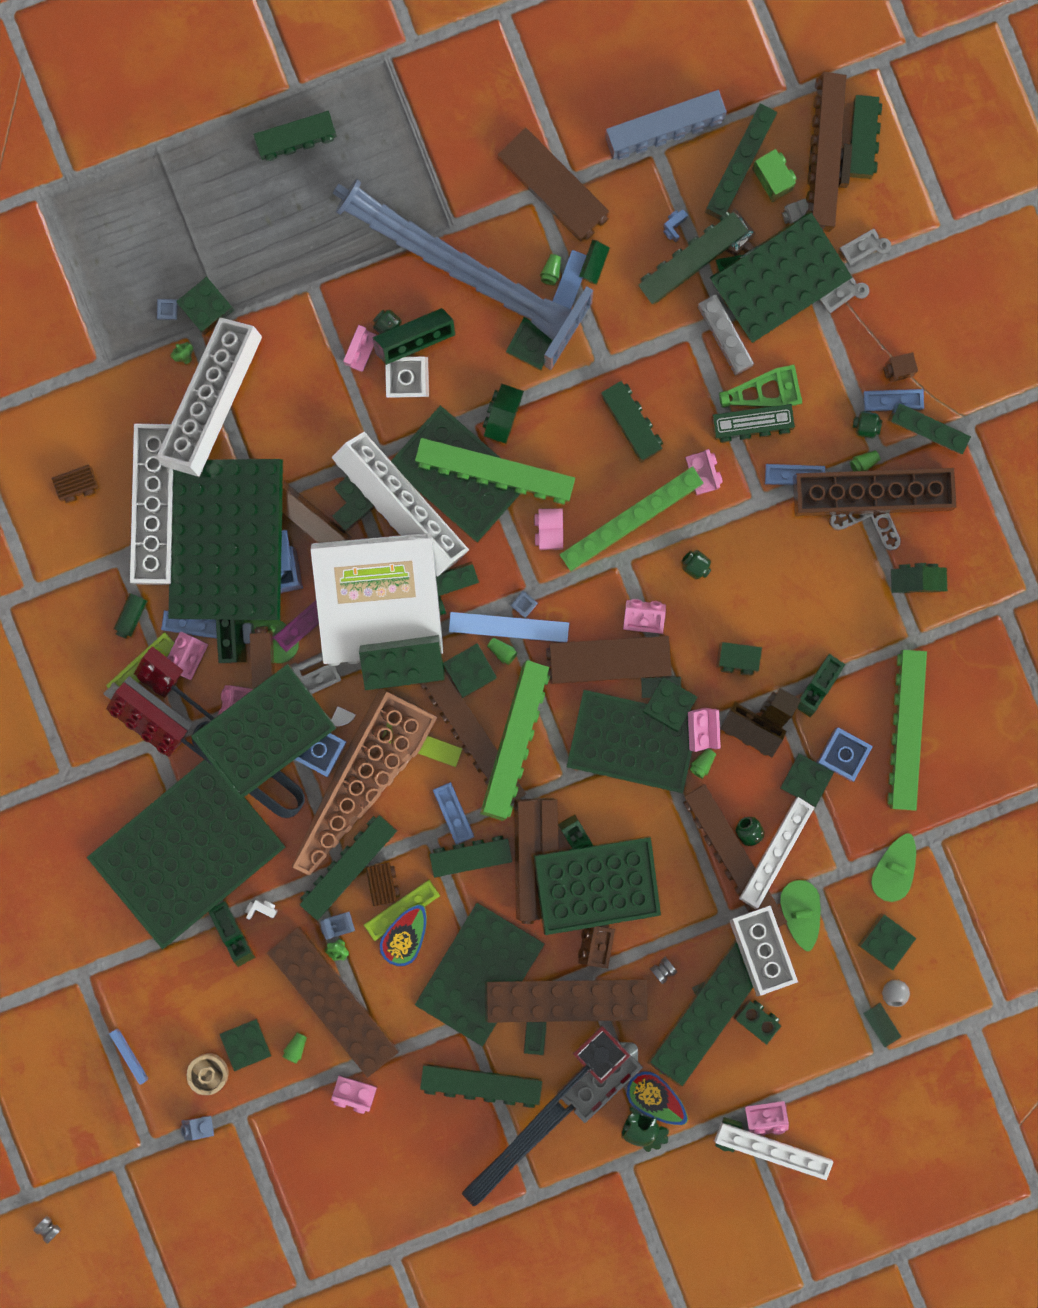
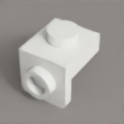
(266, 908)

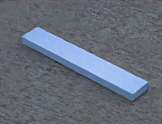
(508, 627)

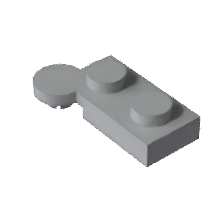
(864, 246)
(844, 293)

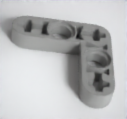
(883, 539)

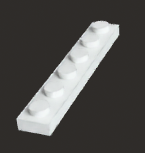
(776, 853)
(773, 1151)

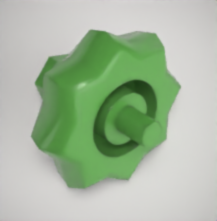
(182, 353)
(337, 950)

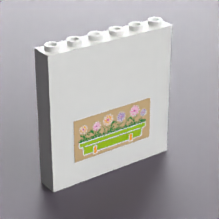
(374, 593)

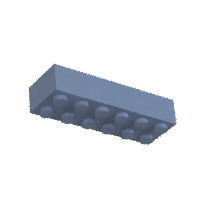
(665, 125)

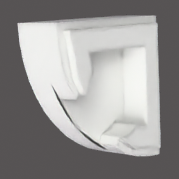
(342, 717)

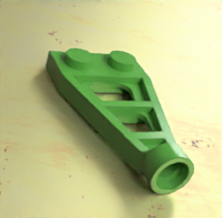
(787, 385)

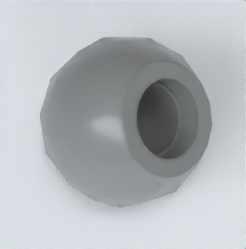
(896, 993)

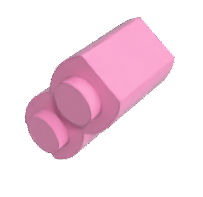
(550, 529)

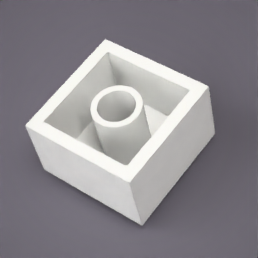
(407, 378)

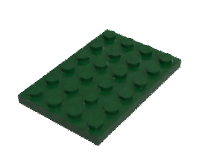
(781, 277)
(465, 502)
(263, 731)
(628, 745)
(597, 885)
(481, 953)

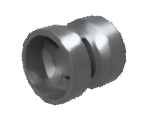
(663, 970)
(47, 1229)

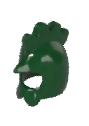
(644, 1131)

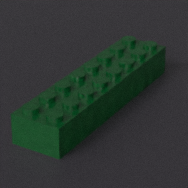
(703, 1018)

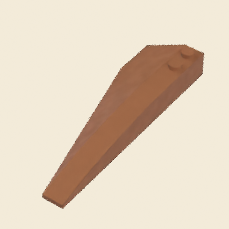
(365, 772)

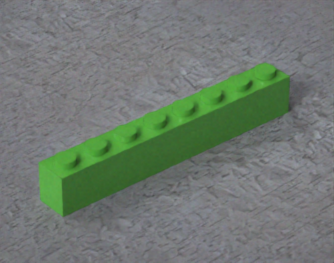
(494, 470)
(631, 519)
(908, 730)
(514, 741)

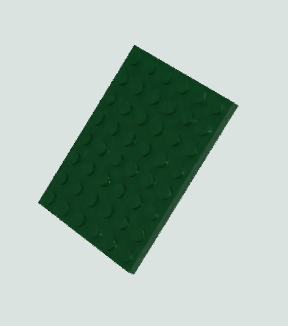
(227, 541)
(185, 853)

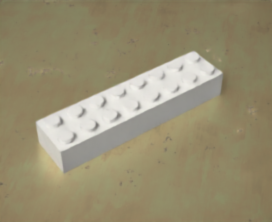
(209, 396)
(397, 498)
(151, 508)

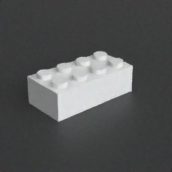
(763, 951)

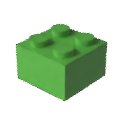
(774, 175)

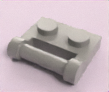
(319, 678)

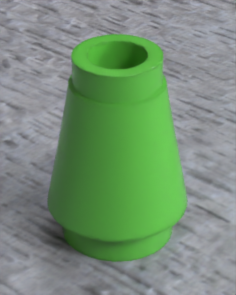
(551, 270)
(864, 461)
(502, 651)
(703, 763)
(294, 1050)

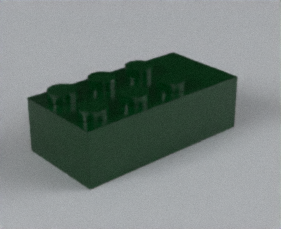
(402, 662)

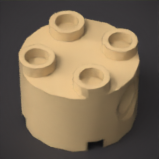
(207, 1074)

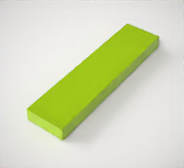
(162, 644)
(437, 750)
(421, 895)

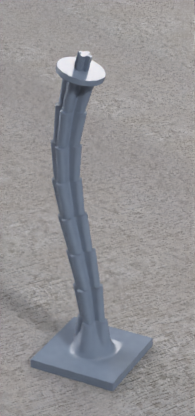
(551, 318)

